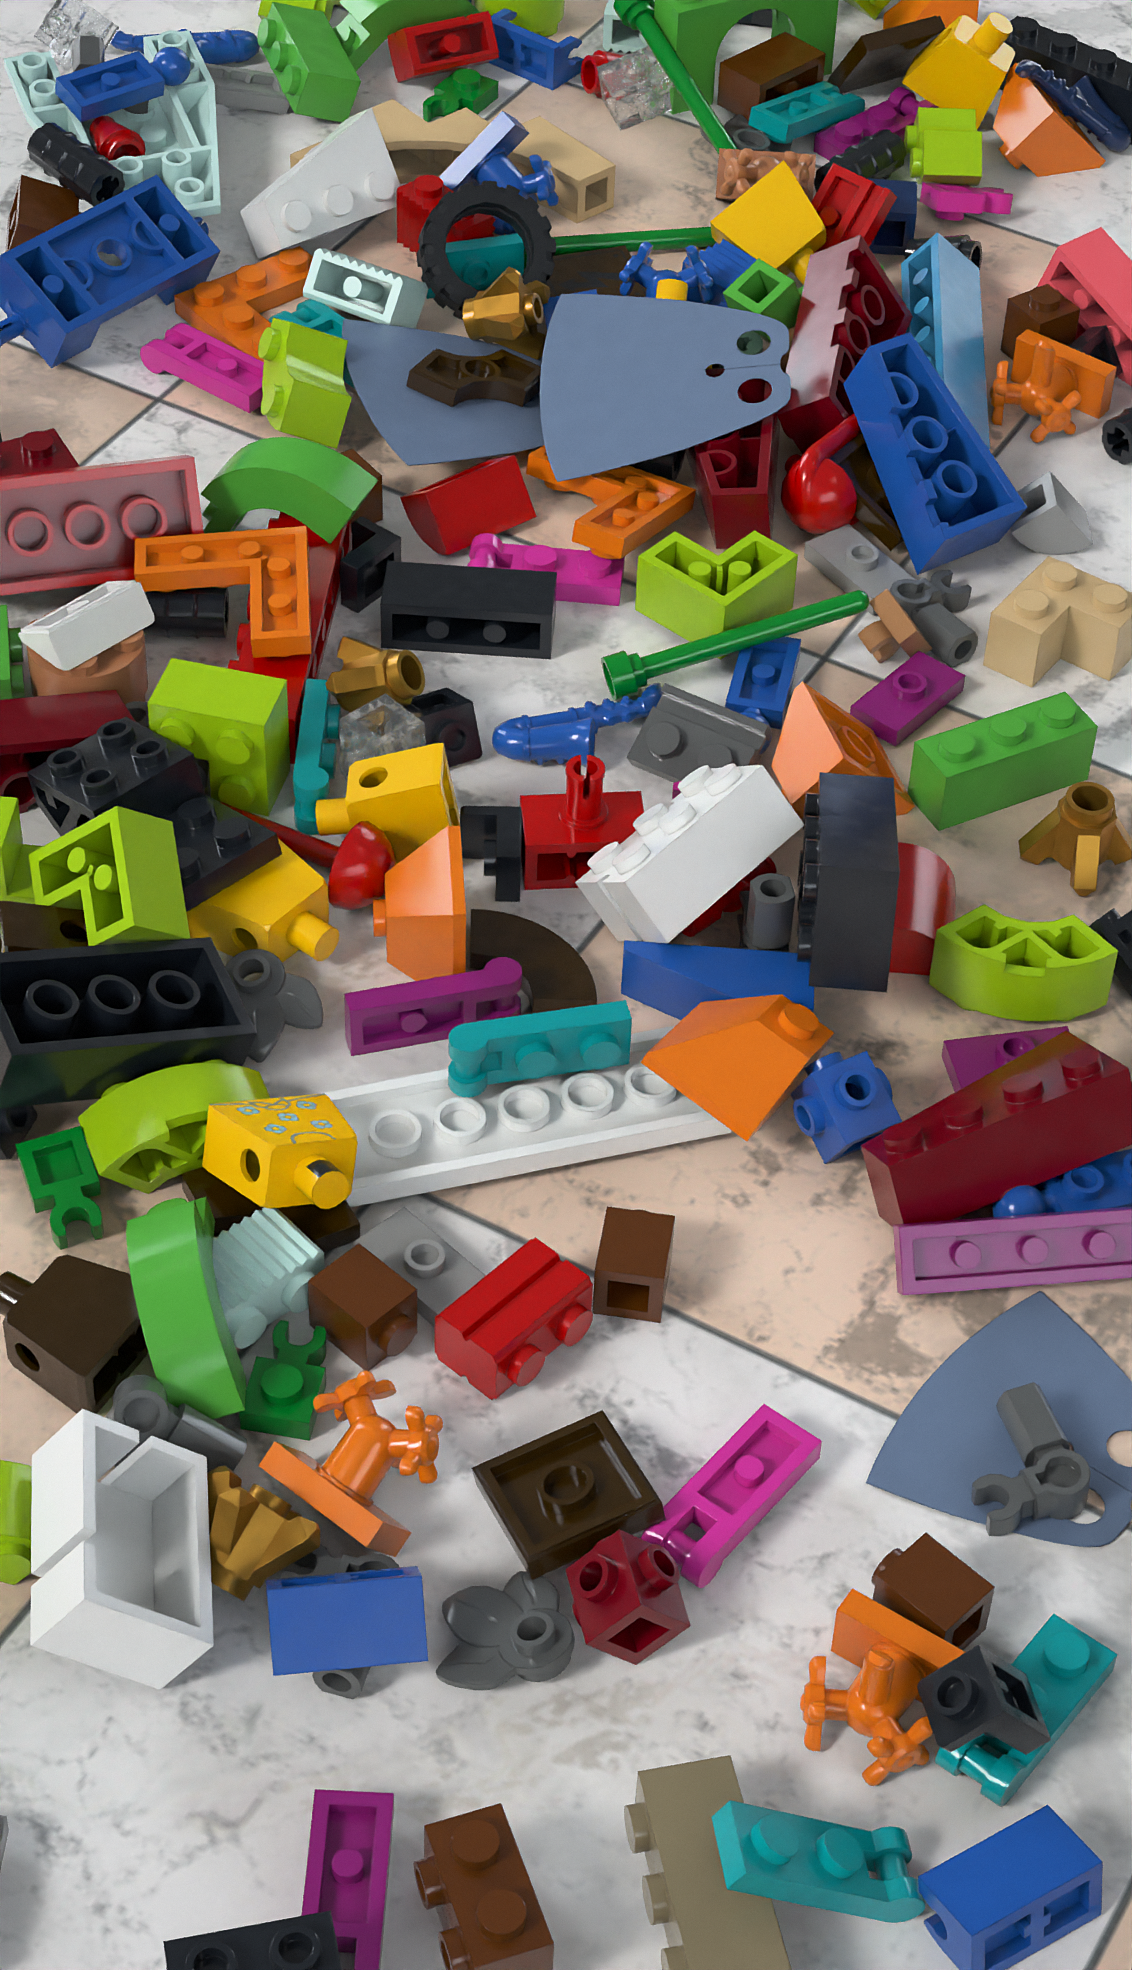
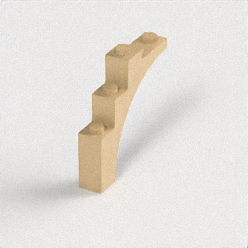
(421, 148)

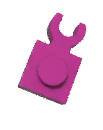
(955, 200)

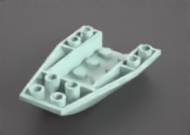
(176, 130)

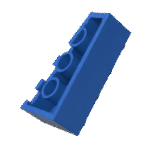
(929, 456)

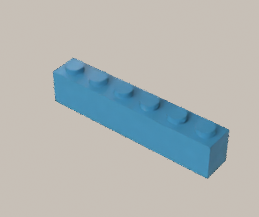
(947, 322)

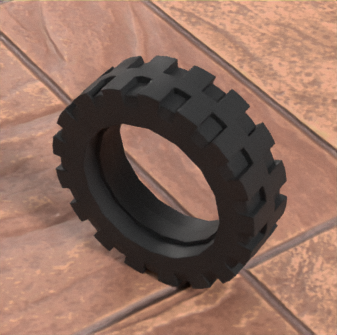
(485, 200)

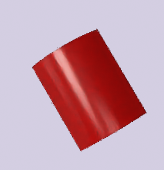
(469, 503)
(923, 905)

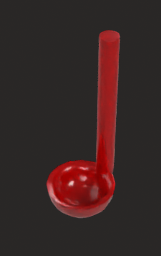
(817, 490)
(355, 866)

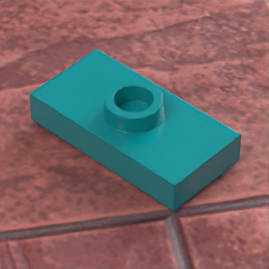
(484, 259)

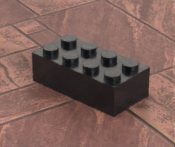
(848, 882)
(112, 1015)

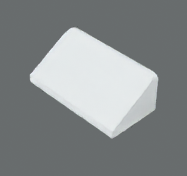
(89, 624)

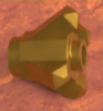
(508, 314)
(373, 672)
(1079, 835)
(252, 1533)

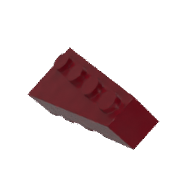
(1002, 1132)

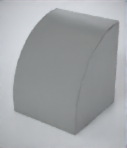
(1052, 520)

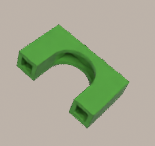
(699, 27)

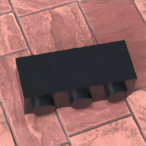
(468, 610)

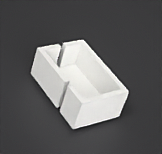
(688, 852)
(120, 1555)

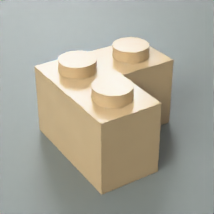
(1056, 617)

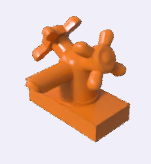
(1051, 383)
(360, 1461)
(892, 1662)

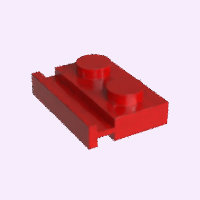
(851, 206)

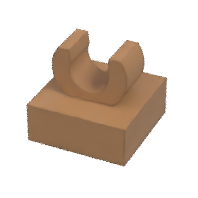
(892, 631)

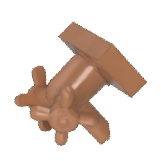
(743, 168)

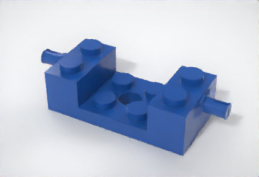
(63, 291)

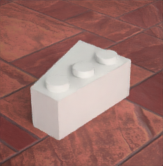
(327, 190)

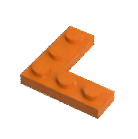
(233, 303)
(629, 507)
(267, 559)

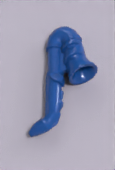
(214, 47)
(568, 732)

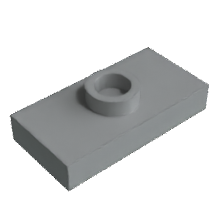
(247, 89)
(853, 562)
(422, 1260)

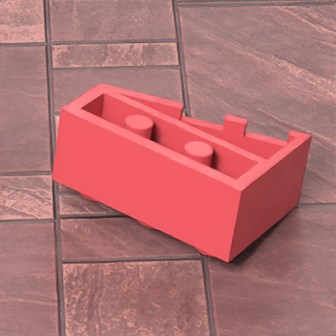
(1098, 281)

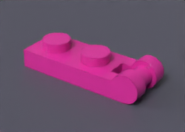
(207, 365)
(580, 573)
(734, 1492)

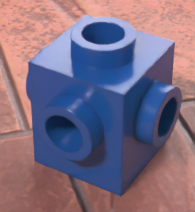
(843, 1104)

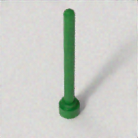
(640, 16)
(660, 240)
(629, 672)

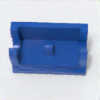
(532, 54)
(346, 1620)
(1012, 1893)

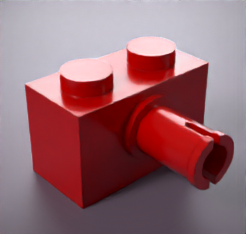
(571, 827)

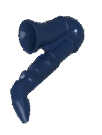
(1081, 104)

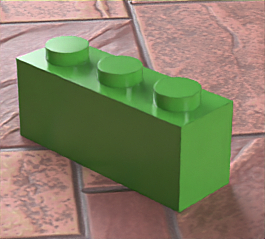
(308, 62)
(1001, 760)

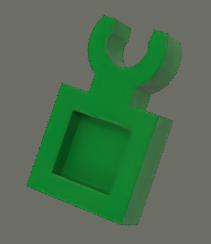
(458, 91)
(62, 1179)
(284, 1387)

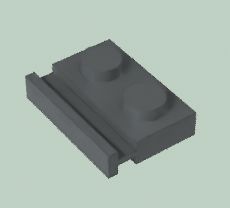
(694, 733)

